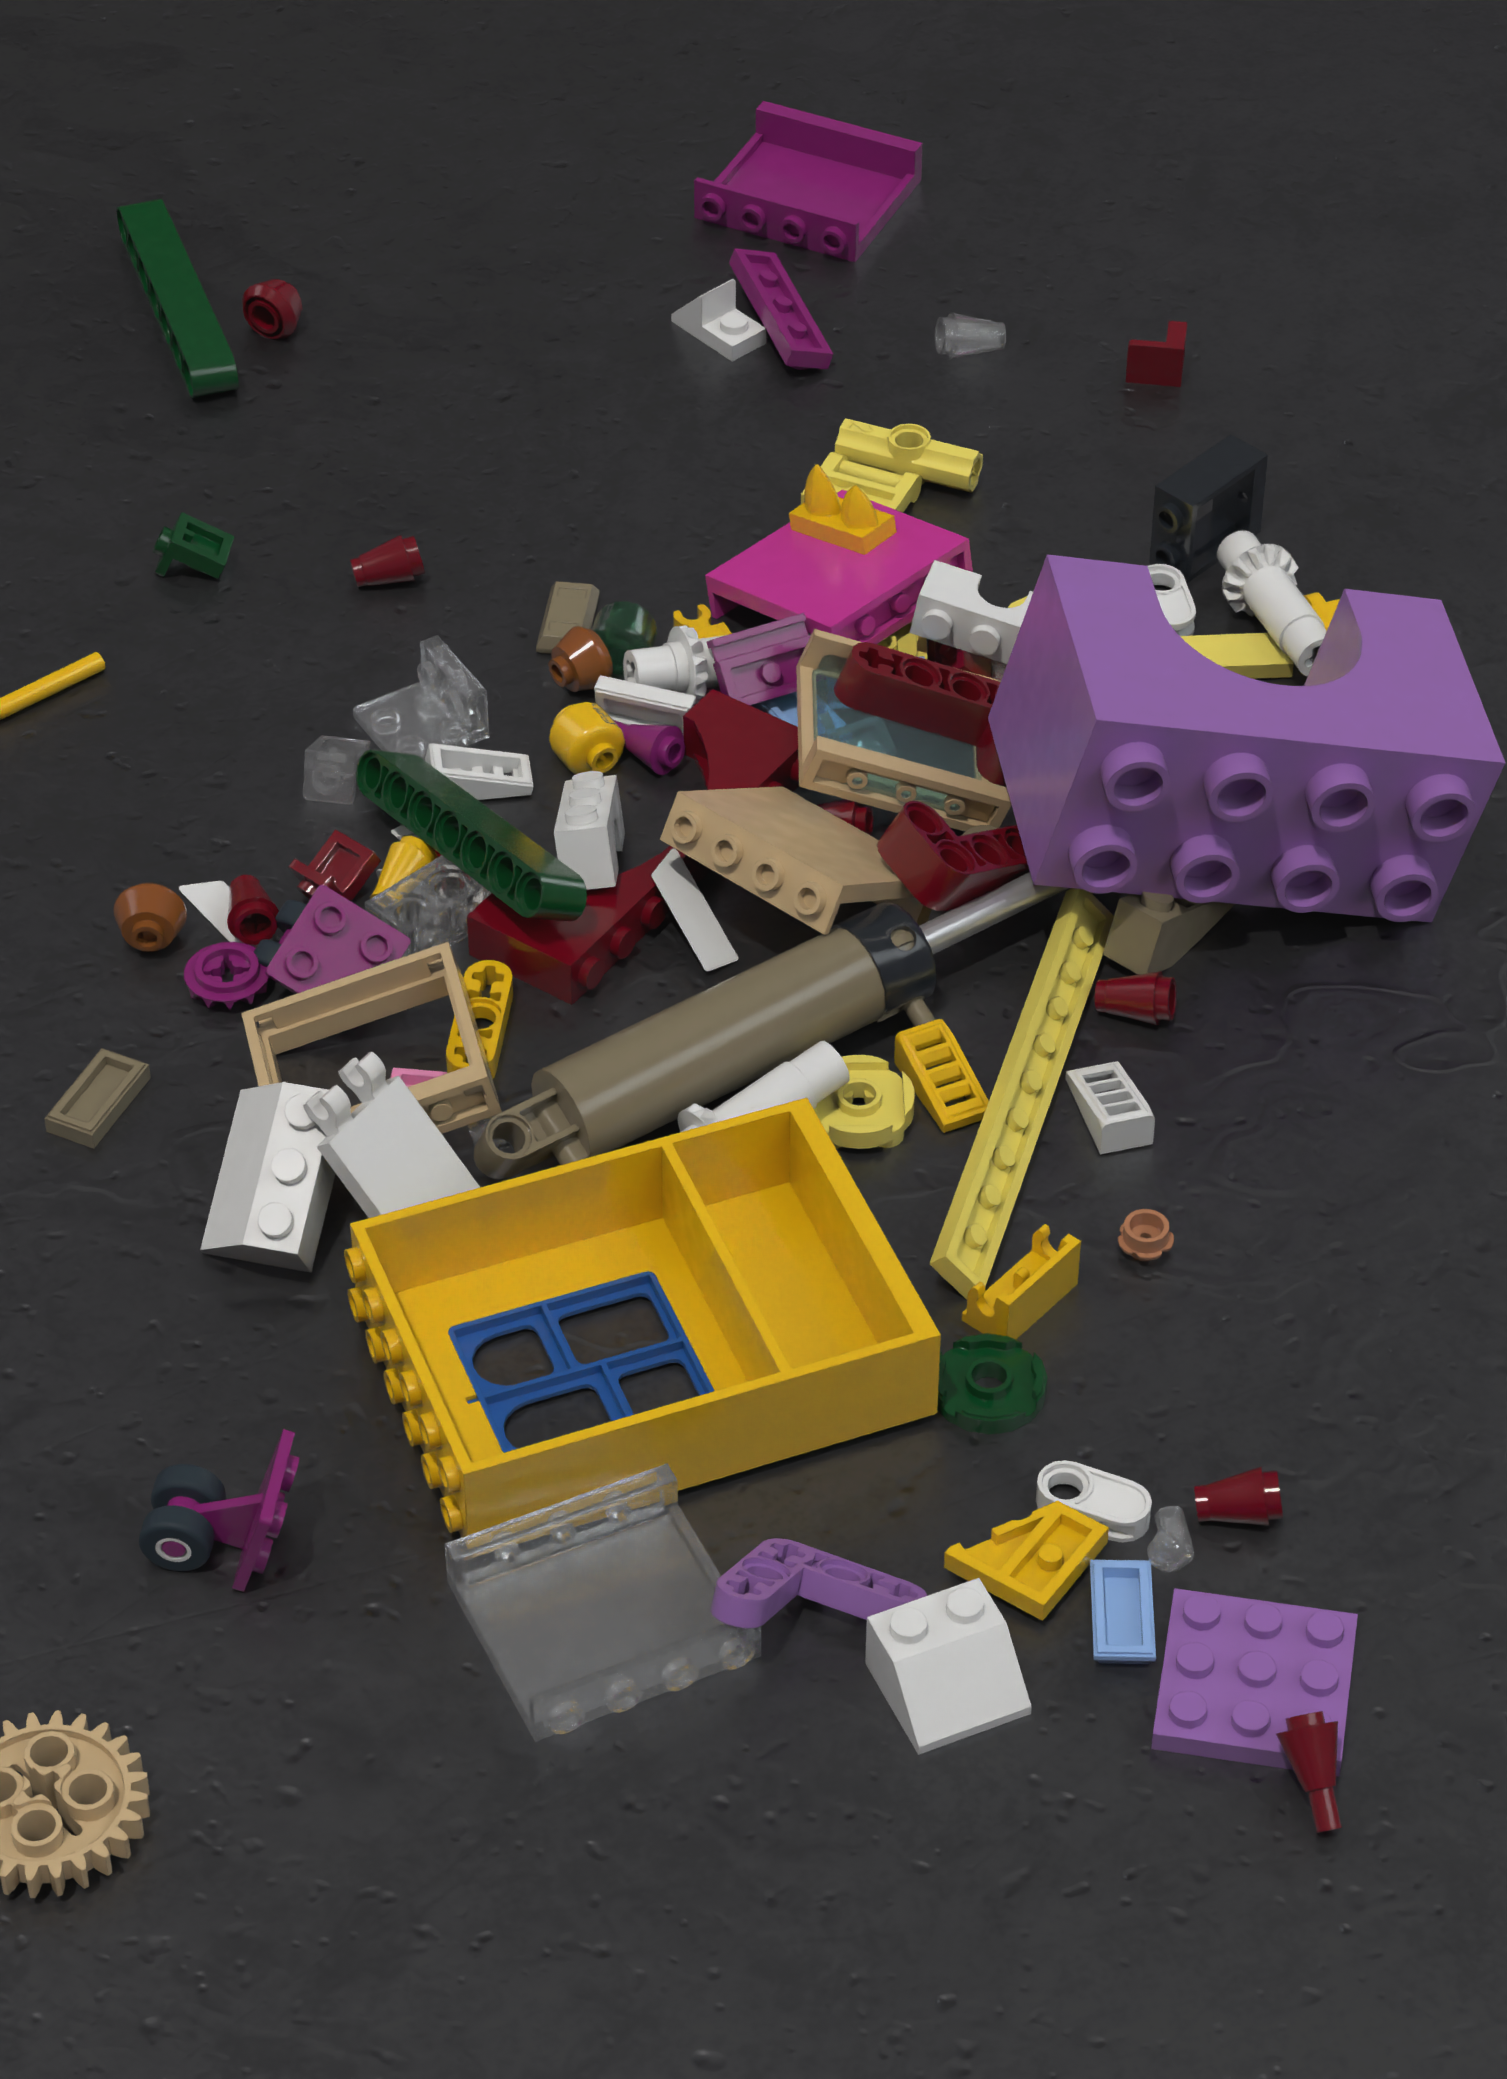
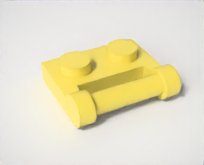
(879, 485)

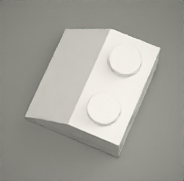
(946, 1665)

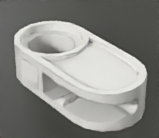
(1177, 601)
(1103, 1497)

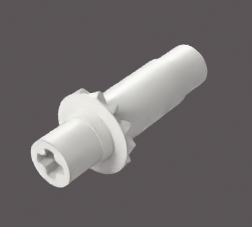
(1264, 585)
(678, 665)
(809, 1075)

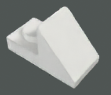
(719, 324)

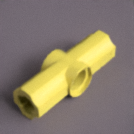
(910, 450)

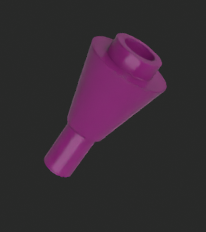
(655, 745)

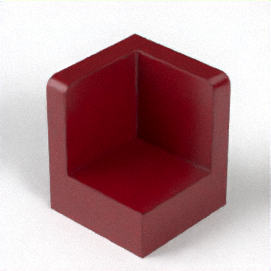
(1158, 361)

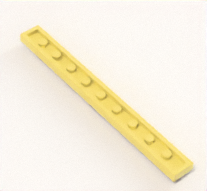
(1022, 1093)

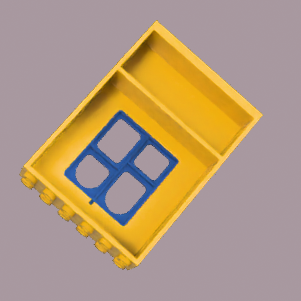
(742, 1244)

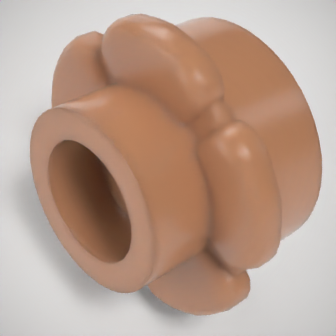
(1145, 1235)

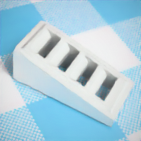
(482, 771)
(1131, 1117)

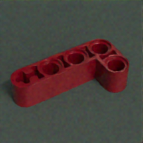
(923, 697)
(946, 867)

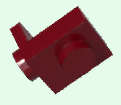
(339, 865)

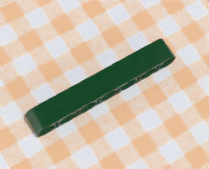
(177, 299)
(471, 836)

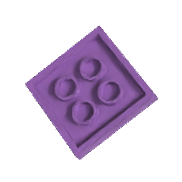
(1245, 1668)

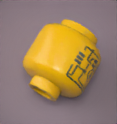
(585, 737)

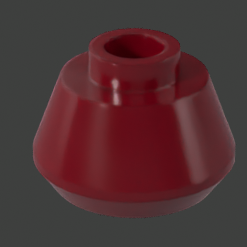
(272, 308)

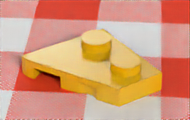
(1032, 1558)

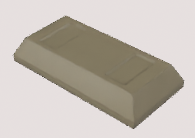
(566, 607)

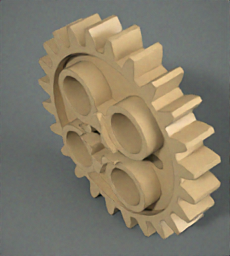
(92, 1785)

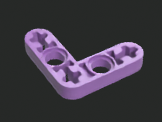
(785, 1568)

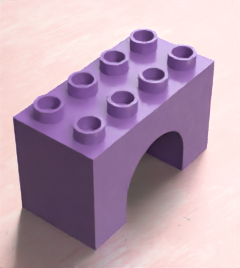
(1208, 786)

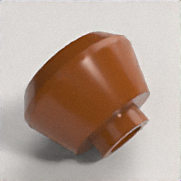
(580, 660)
(149, 916)

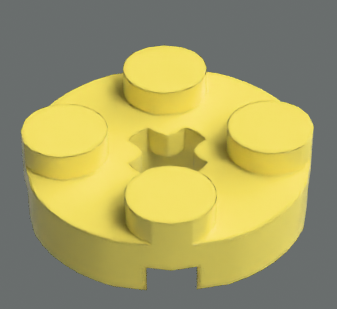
(887, 1107)

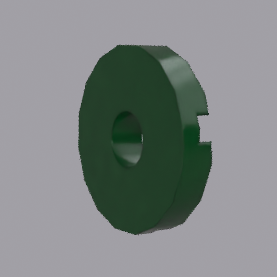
(996, 1408)

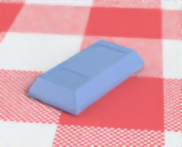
(1122, 1612)

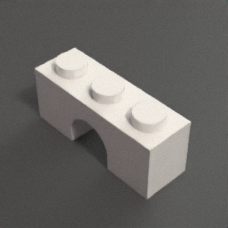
(957, 615)
(590, 828)

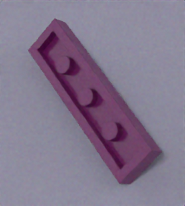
(781, 309)

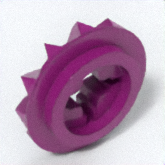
(205, 972)

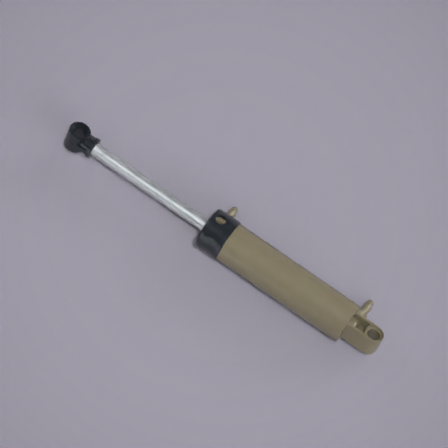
(738, 1031)

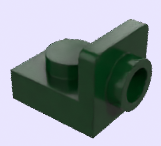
(193, 544)

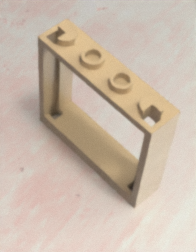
(373, 994)

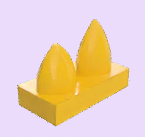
(840, 521)

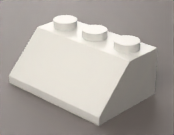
(271, 1181)

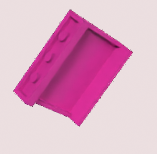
(835, 586)

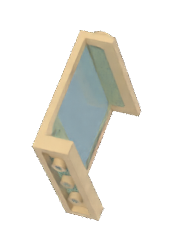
(880, 759)

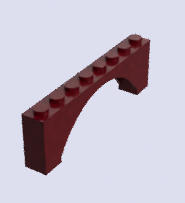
(733, 750)

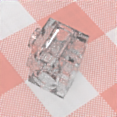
(429, 905)

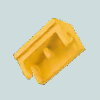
(1025, 1289)

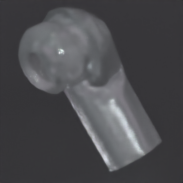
(1172, 1544)

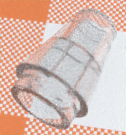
(967, 335)

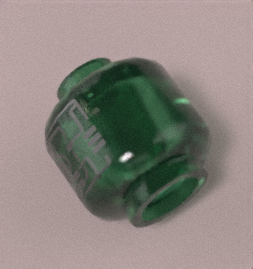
(624, 628)

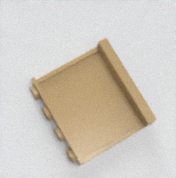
(785, 852)

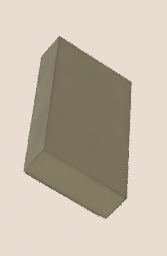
(97, 1098)

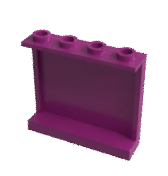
(812, 182)

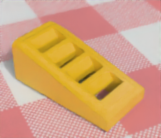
(935, 1045)

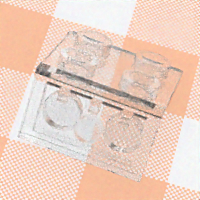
(440, 709)

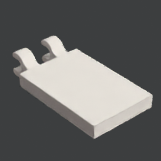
(388, 1145)

